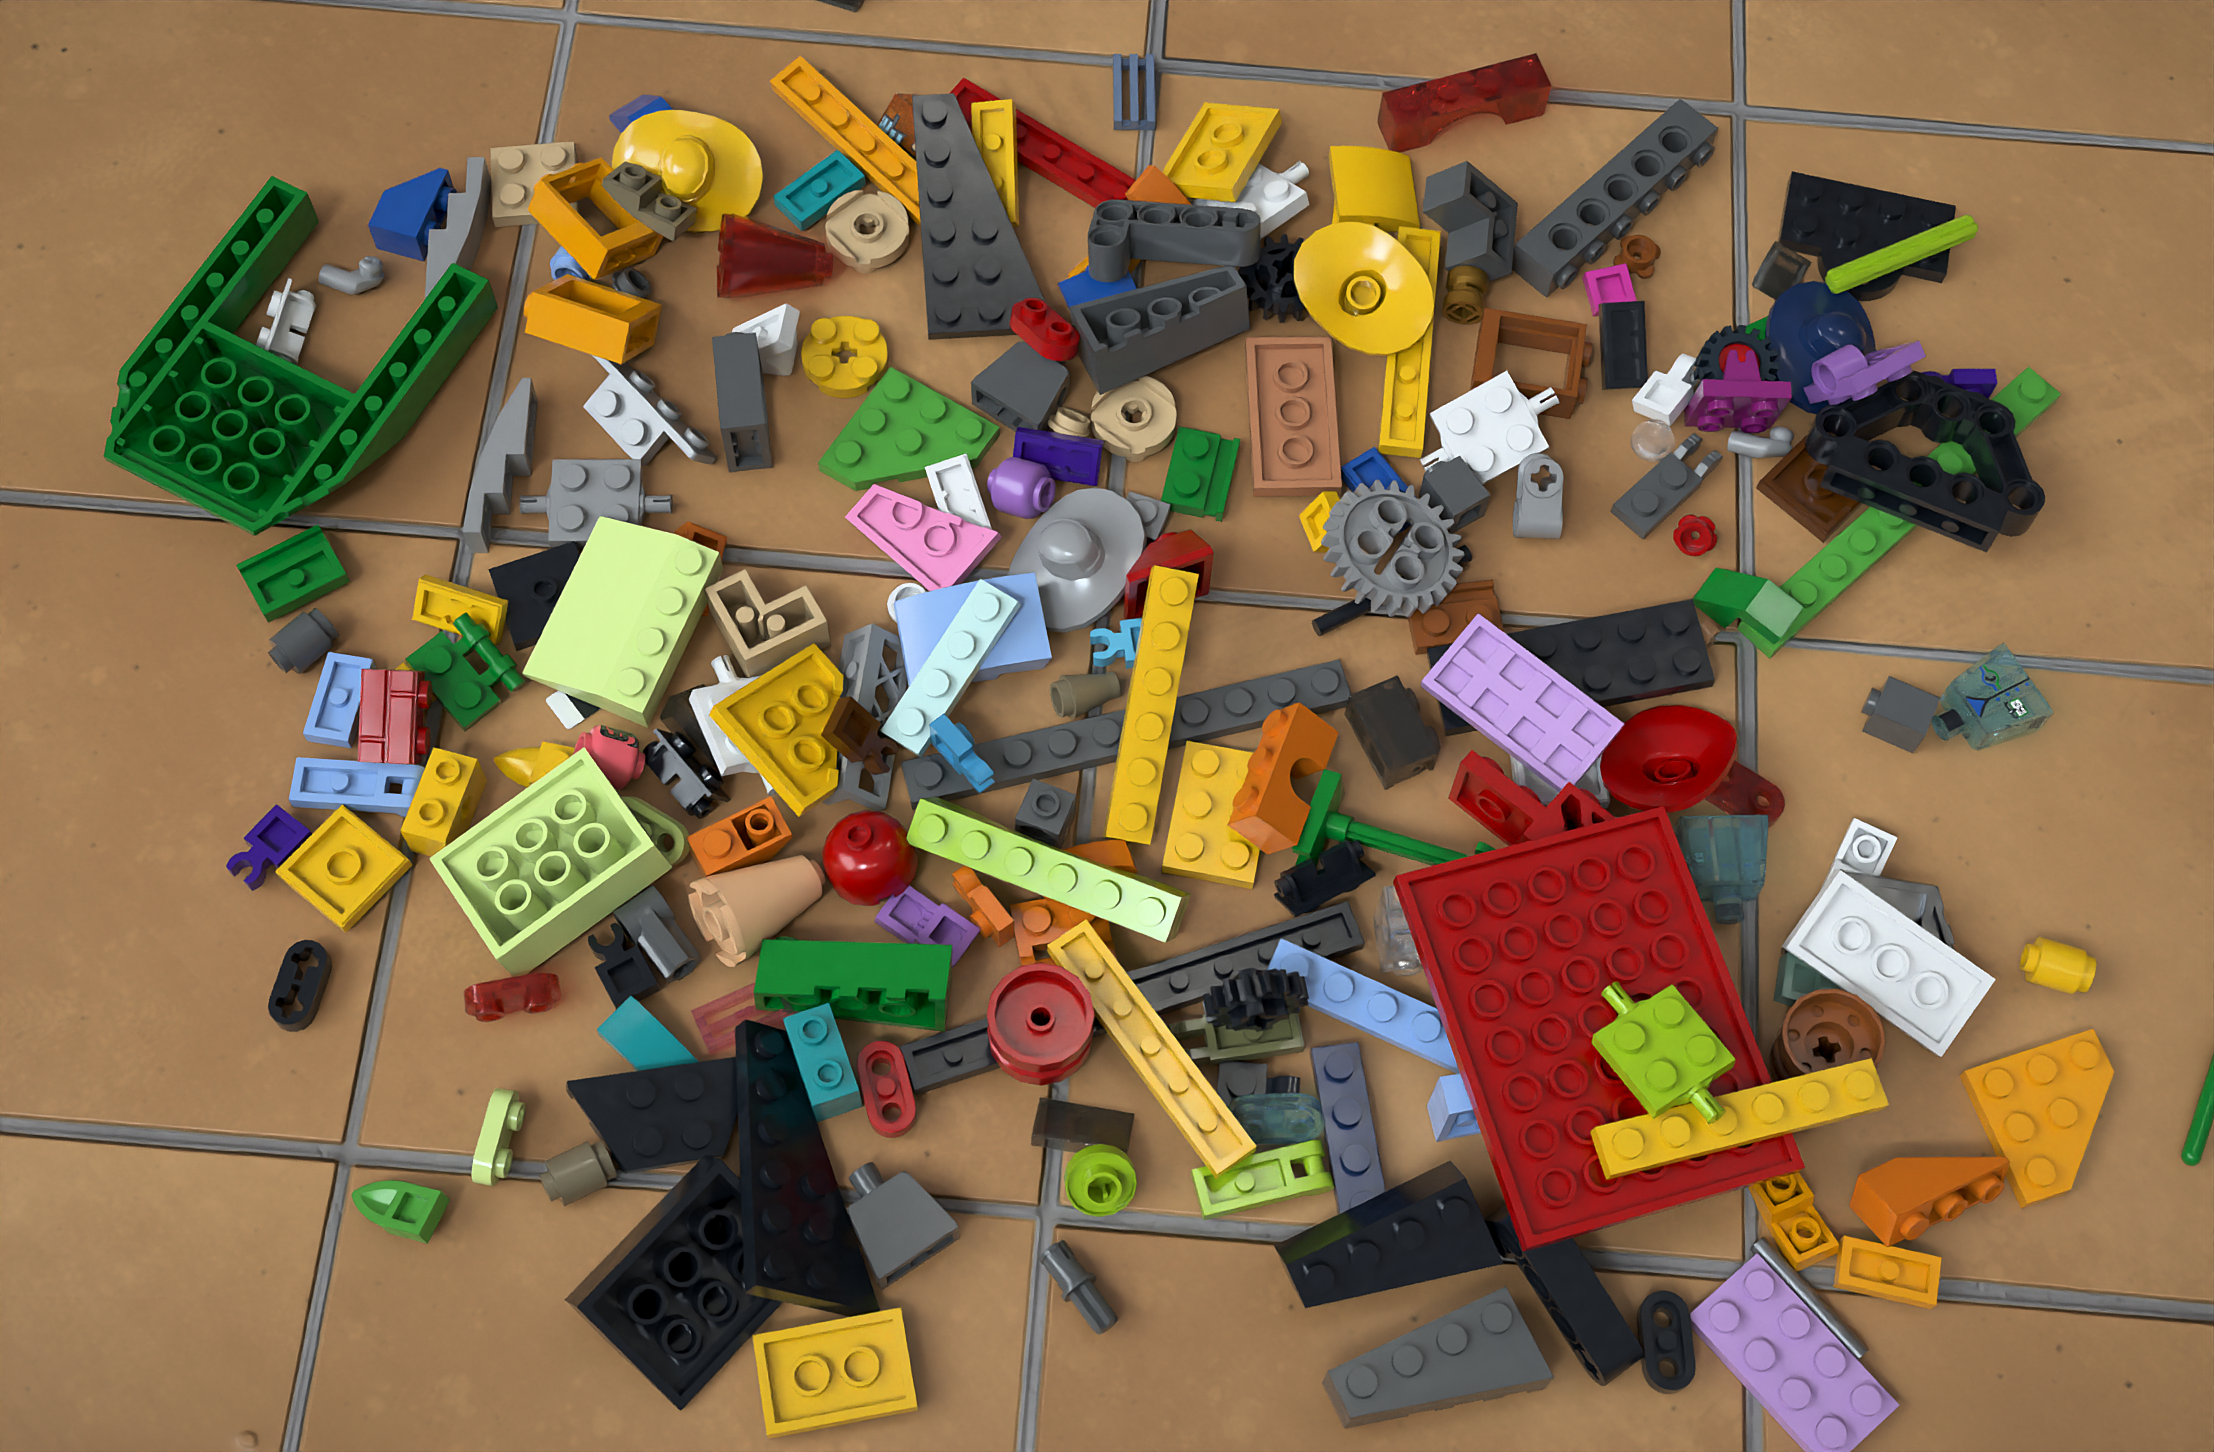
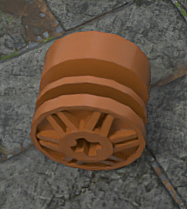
(1827, 1023)

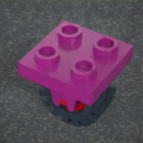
(1736, 384)

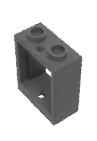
(742, 401)

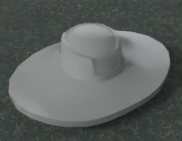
(1081, 556)

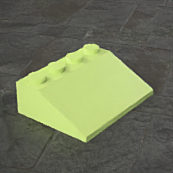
(625, 618)
(550, 864)

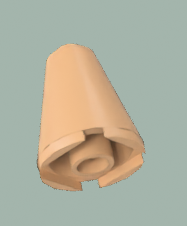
(753, 904)

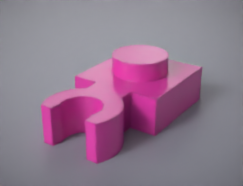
(1608, 286)

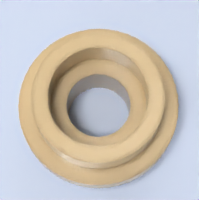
(1069, 422)

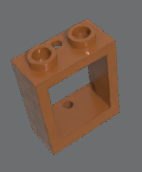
(1535, 333)

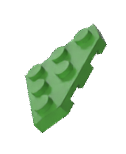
(902, 432)

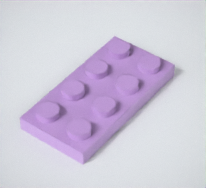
(1521, 704)
(1791, 1361)

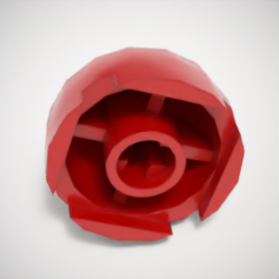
(869, 857)

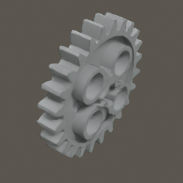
(1427, 570)

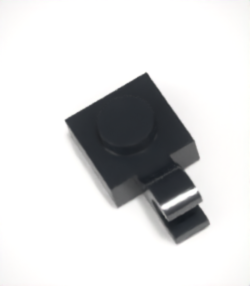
(1250, 1078)

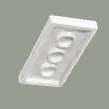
(1888, 962)

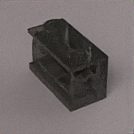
(1392, 731)

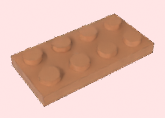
(1292, 416)

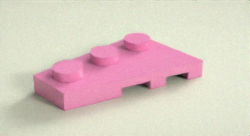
(922, 540)

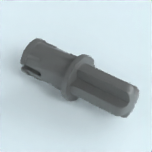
(1078, 1286)

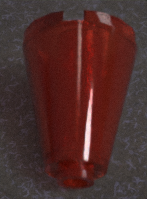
(767, 259)

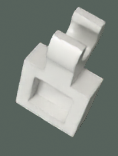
(1667, 395)

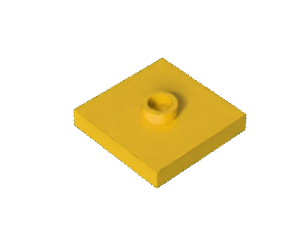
(343, 868)

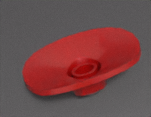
(1668, 758)

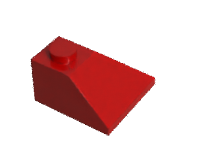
(1174, 551)

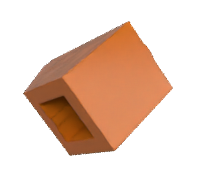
(740, 839)

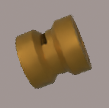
(1465, 291)

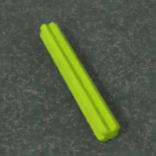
(1901, 254)

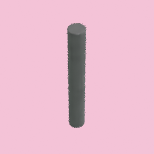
(1809, 1297)

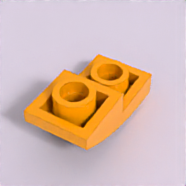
(1793, 1220)

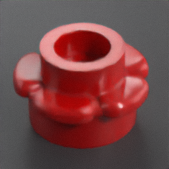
(1695, 546)

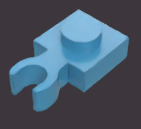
(956, 747)

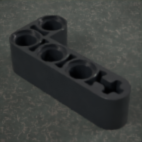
(1573, 1300)

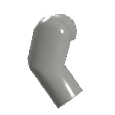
(354, 282)
(1761, 447)

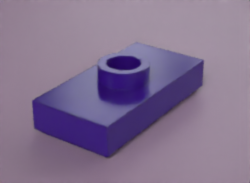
(1064, 455)

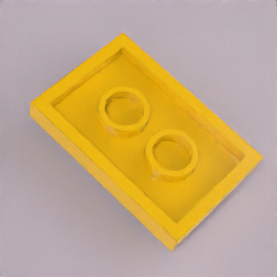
(1221, 150)
(1198, 837)
(834, 1373)

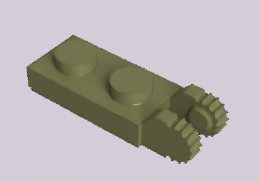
(1242, 1044)

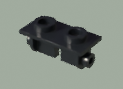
(698, 783)
(1305, 888)

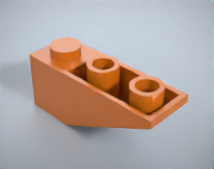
(1918, 1192)

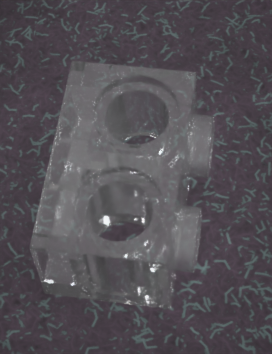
(1393, 936)

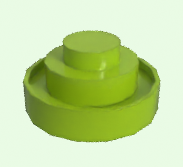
(1100, 1180)

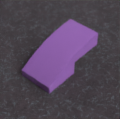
(921, 921)

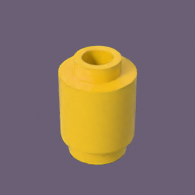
(2057, 966)

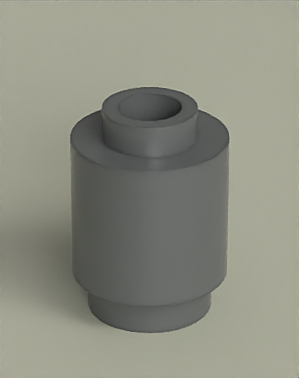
(302, 641)

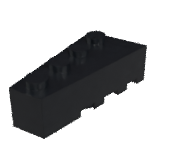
(1392, 1241)

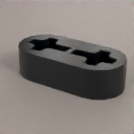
(290, 982)

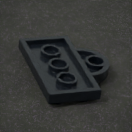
(1851, 220)

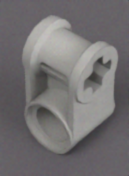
(1538, 507)

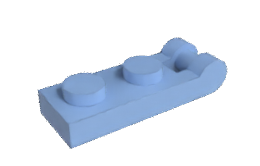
(353, 784)

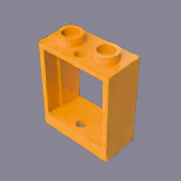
(593, 252)
(592, 318)

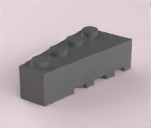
(1158, 324)
(1445, 1363)

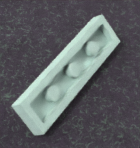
(951, 666)

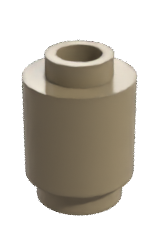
(577, 1172)

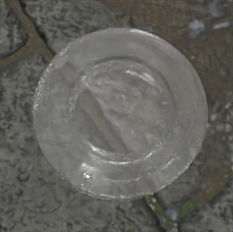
(1652, 440)

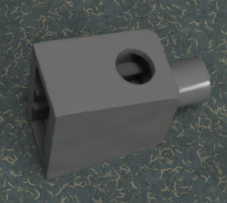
(1021, 388)
(897, 1223)

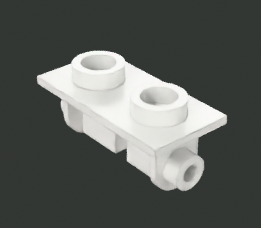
(289, 311)

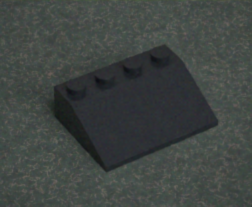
(676, 1286)

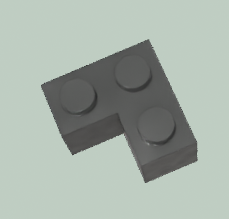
(1475, 216)

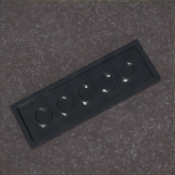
(1615, 656)

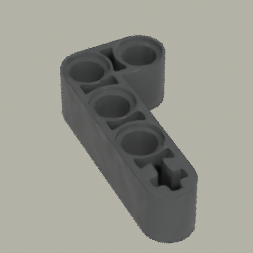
(1169, 233)

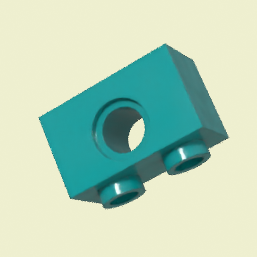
(822, 1062)

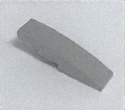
(464, 227)
(503, 456)

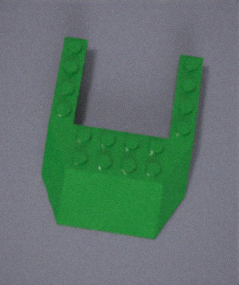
(250, 428)

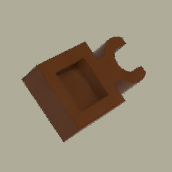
(855, 736)

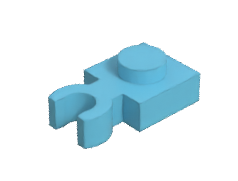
(1119, 644)

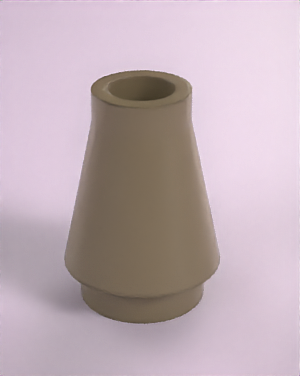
(1083, 692)

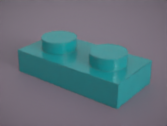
(817, 189)

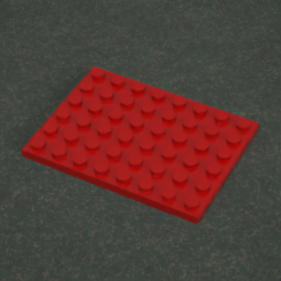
(1518, 974)

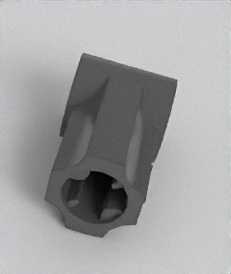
(652, 925)

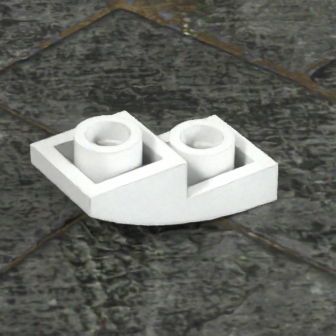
(1862, 850)

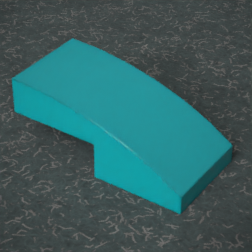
(642, 1038)

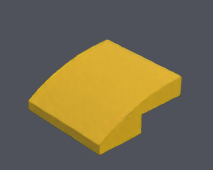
(1373, 187)

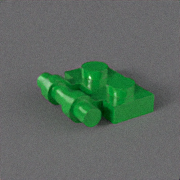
(455, 681)

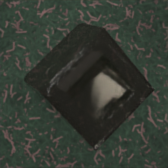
(1780, 270)

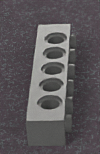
(1636, 177)

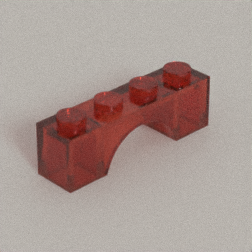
(1419, 112)

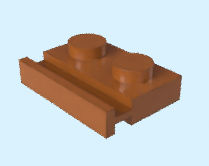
(1446, 622)

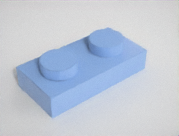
(337, 701)

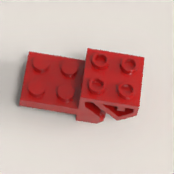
(1516, 811)

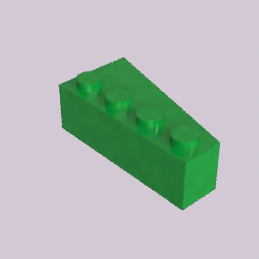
(858, 979)

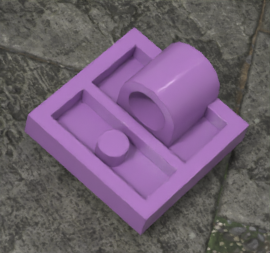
(1851, 374)

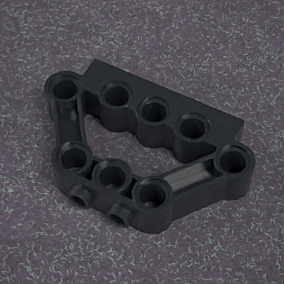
(1995, 455)

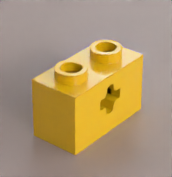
(443, 802)

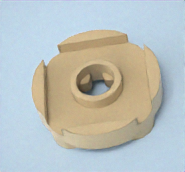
(872, 250)
(1138, 439)

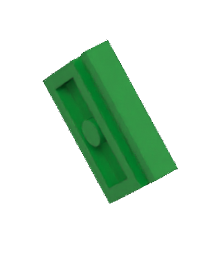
(1200, 473)
(293, 573)

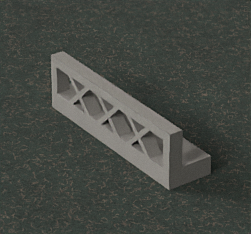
(862, 671)

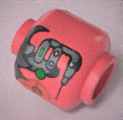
(614, 753)

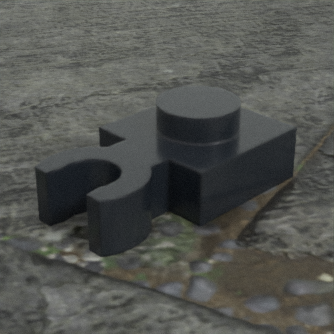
(623, 971)

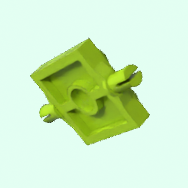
(1663, 1051)

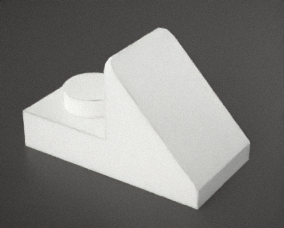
(775, 338)

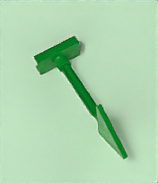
(1326, 822)

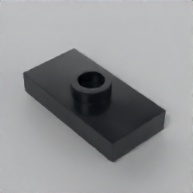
(1623, 345)

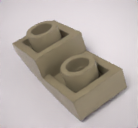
(641, 197)

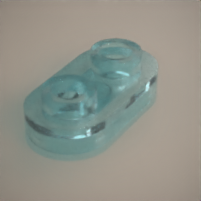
(1278, 1117)

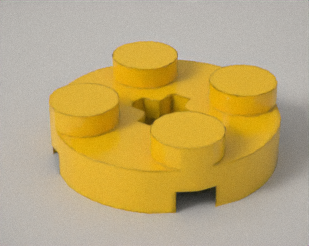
(842, 334)

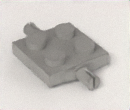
(590, 489)

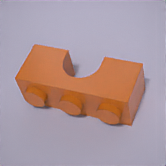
(1266, 805)

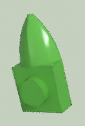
(402, 1208)

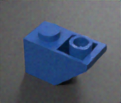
(408, 213)

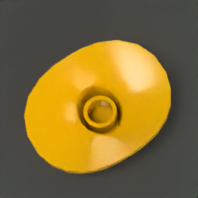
(698, 162)
(1364, 288)

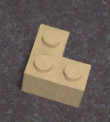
(762, 633)

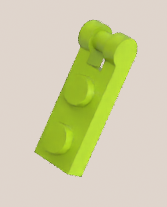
(1262, 1180)

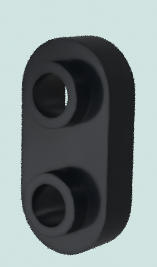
(1666, 1344)

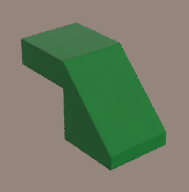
(1751, 598)

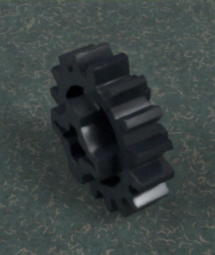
(1275, 277)
(1255, 999)

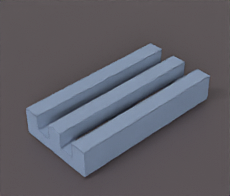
(1133, 65)

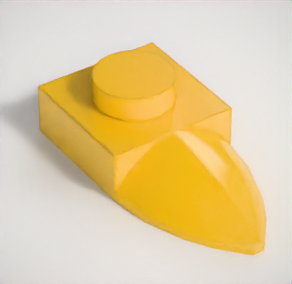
(532, 763)

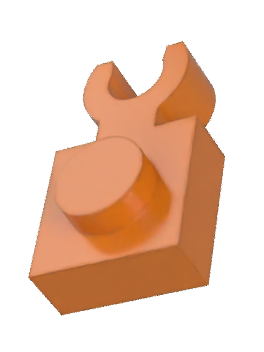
(986, 909)

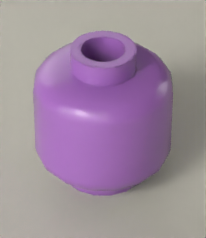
(1021, 488)

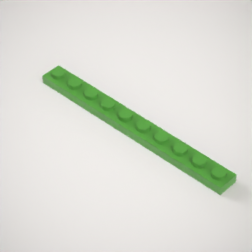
(1878, 532)

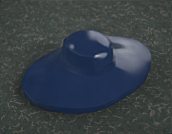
(1809, 325)

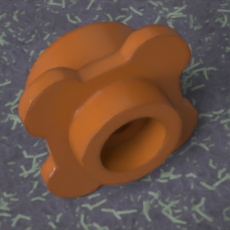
(1638, 246)

